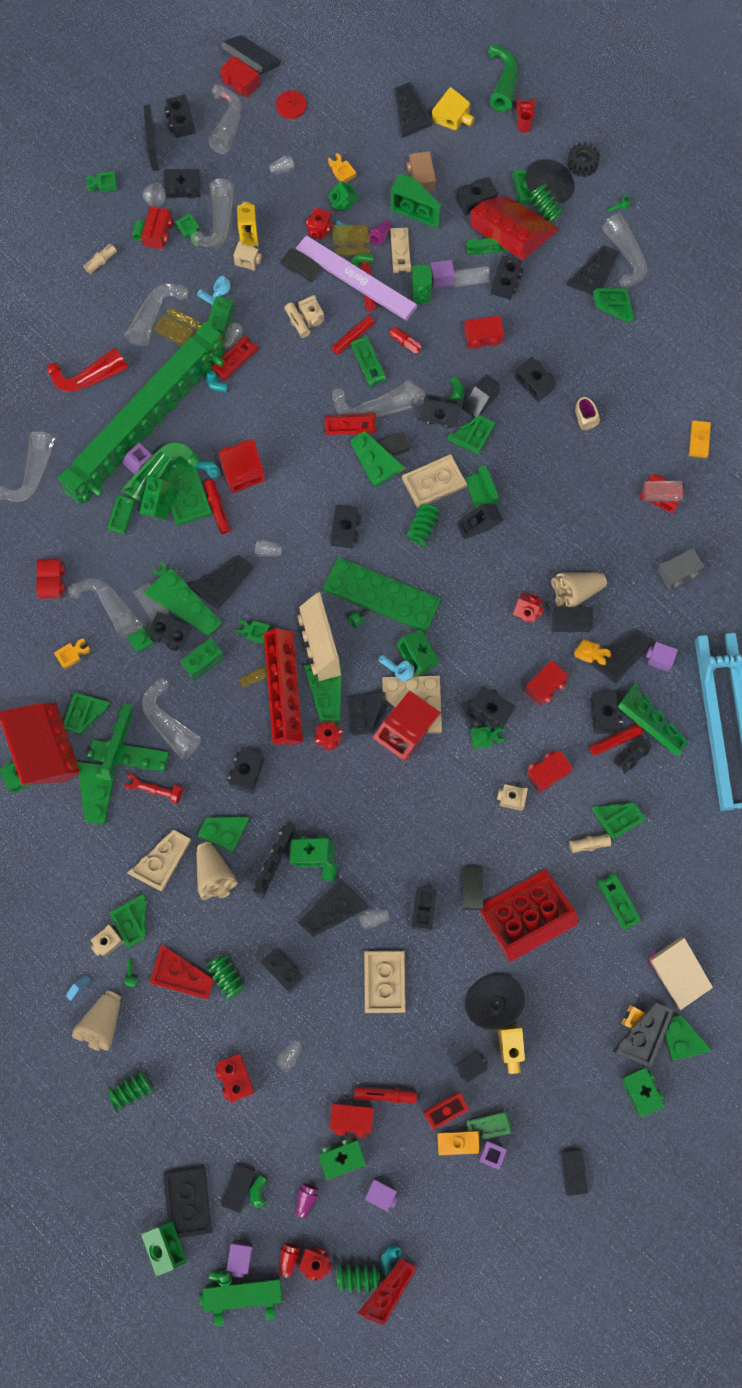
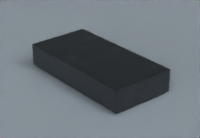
(574, 1172)
(238, 1188)

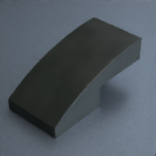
(302, 264)
(395, 444)
(472, 888)

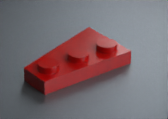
(179, 975)
(386, 1296)

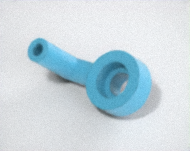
(220, 288)
(403, 671)

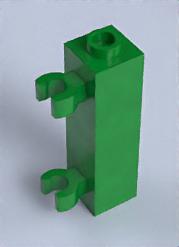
(240, 1295)

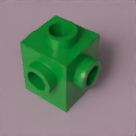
(343, 196)

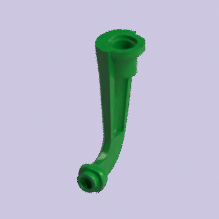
(504, 90)
(156, 465)

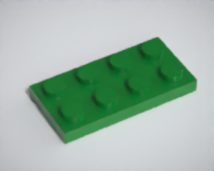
(188, 497)

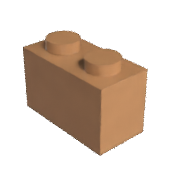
(422, 170)

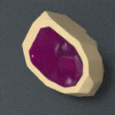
(587, 413)

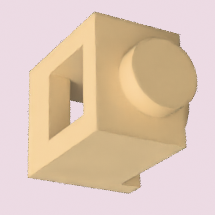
(246, 256)
(311, 311)
(517, 803)
(113, 938)

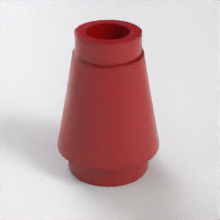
(288, 1259)

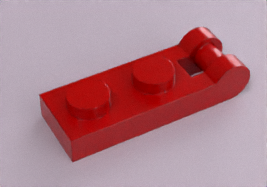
(235, 358)
(350, 423)

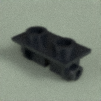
(639, 748)

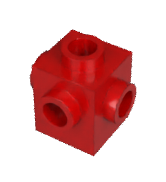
(319, 223)
(528, 607)
(328, 742)
(311, 1255)

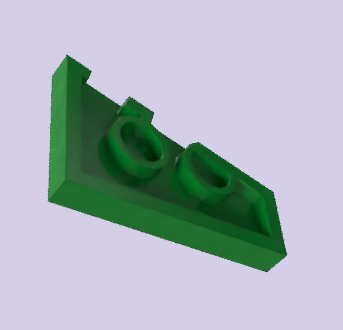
(375, 459)
(94, 793)

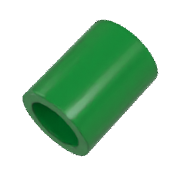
(137, 230)
(329, 873)

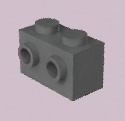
(681, 569)

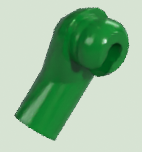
(360, 258)
(459, 390)

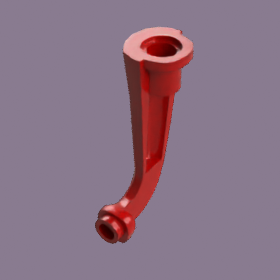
(102, 369)

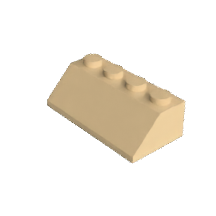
(319, 638)

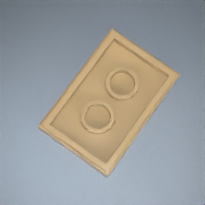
(434, 481)
(680, 973)
(384, 981)

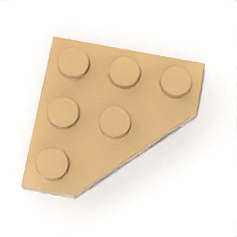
(423, 686)

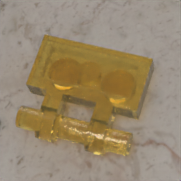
(350, 235)
(173, 330)

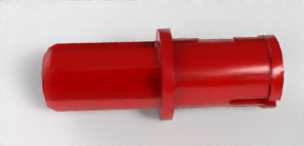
(405, 340)

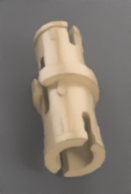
(100, 258)
(297, 320)
(590, 843)

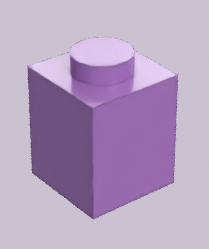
(442, 273)
(136, 458)
(661, 656)
(492, 1155)
(381, 1195)
(239, 1259)

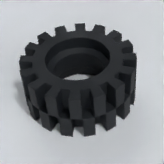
(583, 151)

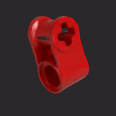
(525, 114)

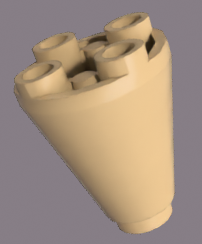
(577, 587)
(213, 873)
(99, 1022)

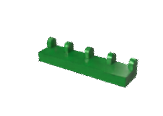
(116, 743)
(132, 756)

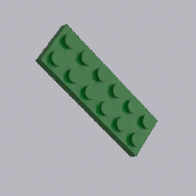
(381, 595)

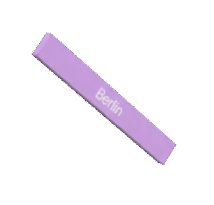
(357, 278)

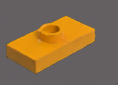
(699, 439)
(459, 1143)

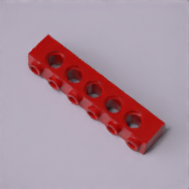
(283, 687)

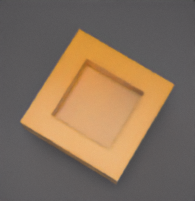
(631, 1016)

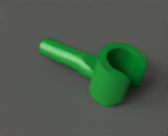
(623, 204)
(130, 981)

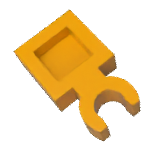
(342, 171)
(589, 651)
(69, 655)

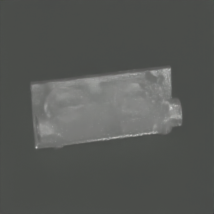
(471, 276)

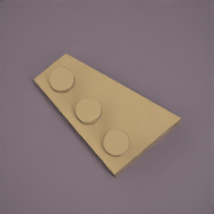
(162, 861)

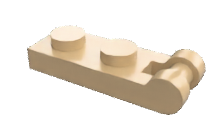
(400, 250)

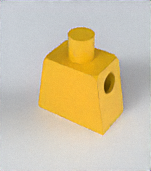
(452, 111)
(247, 216)
(511, 1038)

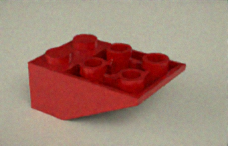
(241, 466)
(406, 725)

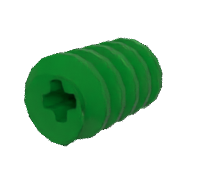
(546, 203)
(421, 524)
(226, 977)
(130, 1090)
(357, 1278)

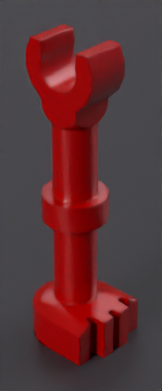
(154, 789)

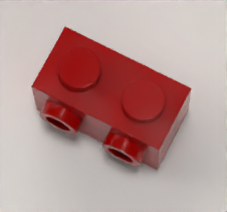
(235, 1078)

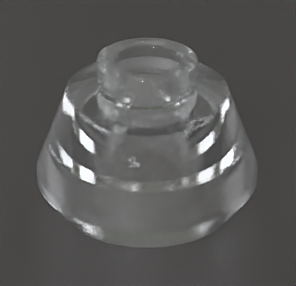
(154, 195)

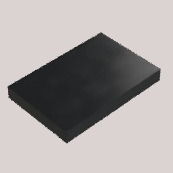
(250, 53)
(151, 137)
(188, 1201)

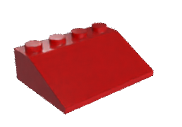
(511, 225)
(39, 744)
(528, 915)

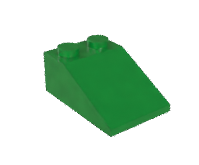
(414, 201)

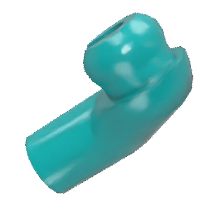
(214, 384)
(210, 467)
(387, 1257)

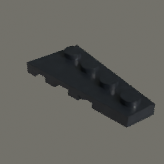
(270, 866)

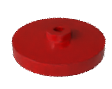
(291, 104)

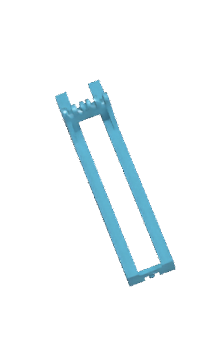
(707, 665)

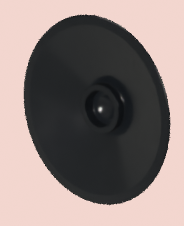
(553, 174)
(494, 1002)

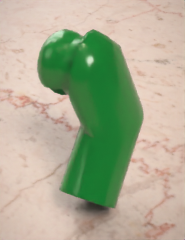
(255, 1192)
(223, 1278)

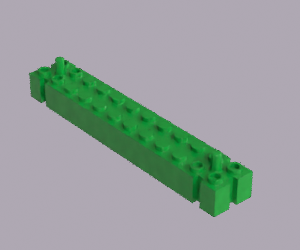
(142, 414)

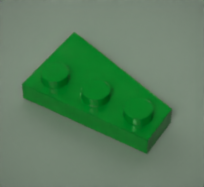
(326, 695)

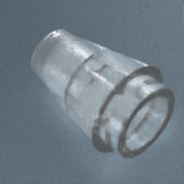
(282, 165)
(233, 335)
(415, 392)
(267, 549)
(373, 918)
(287, 1058)

